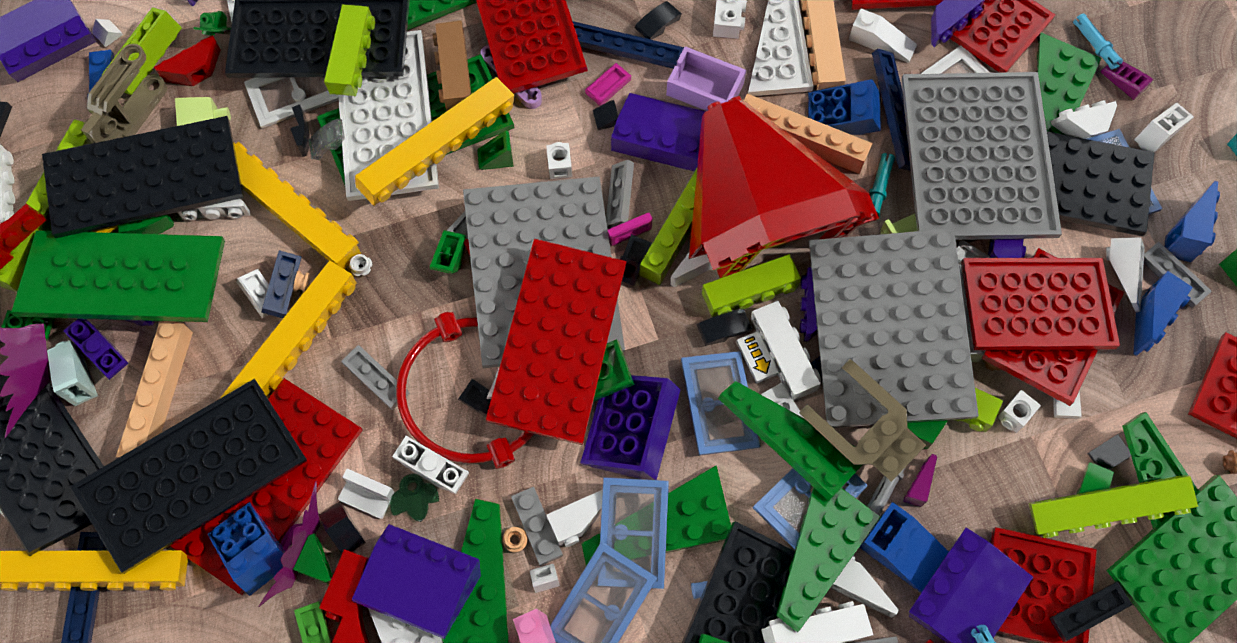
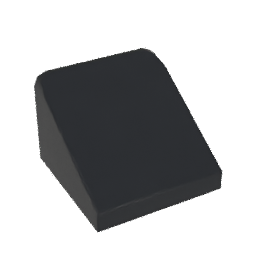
(606, 115)

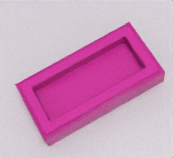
(608, 84)
(635, 226)

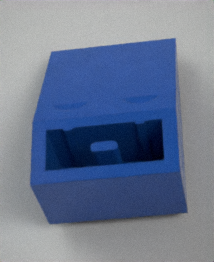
(847, 107)
(1195, 228)
(1159, 310)
(904, 547)
(247, 549)

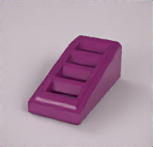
(1128, 87)
(920, 488)

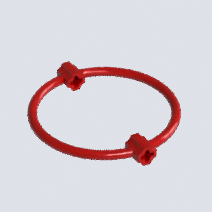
(499, 449)

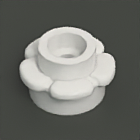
(356, 261)

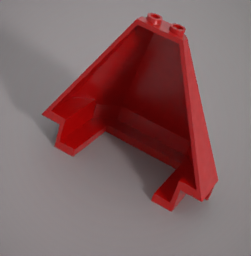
(764, 190)

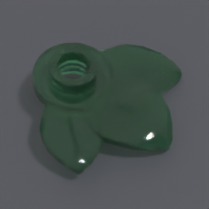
(413, 501)

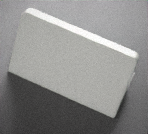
(365, 494)

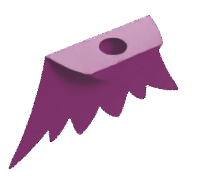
(25, 366)
(296, 537)

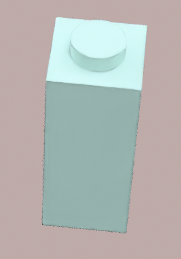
(70, 373)

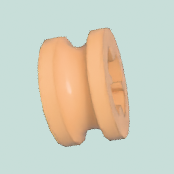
(301, 281)

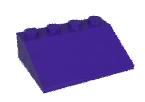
(41, 36)
(658, 132)
(632, 428)
(417, 581)
(969, 590)

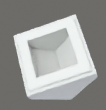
(105, 31)
(544, 578)

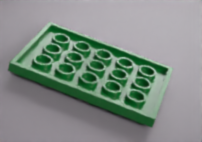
(1185, 566)

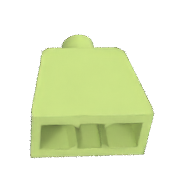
(198, 109)

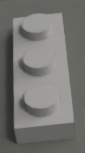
(619, 193)
(1162, 260)
(372, 375)
(537, 526)

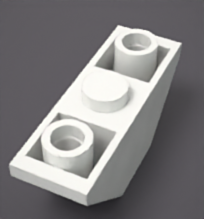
(1086, 121)
(232, 209)
(430, 465)

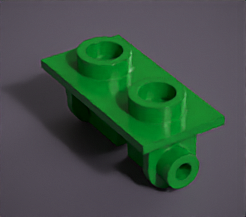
(213, 23)

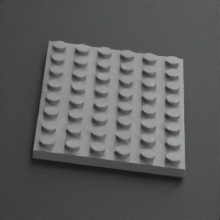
(980, 155)
(501, 236)
(901, 318)

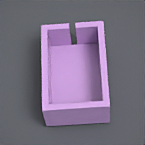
(704, 79)

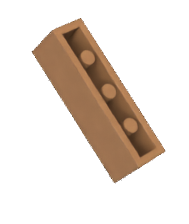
(452, 62)

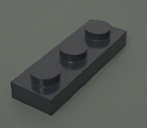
(1090, 611)

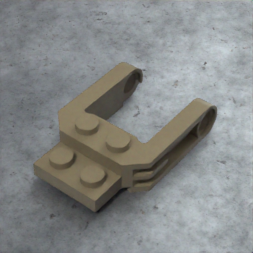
(108, 117)
(887, 443)

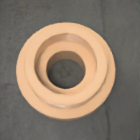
(511, 532)

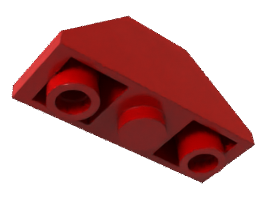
(191, 64)

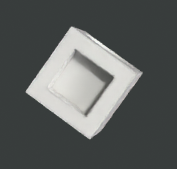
(561, 168)
(1027, 408)

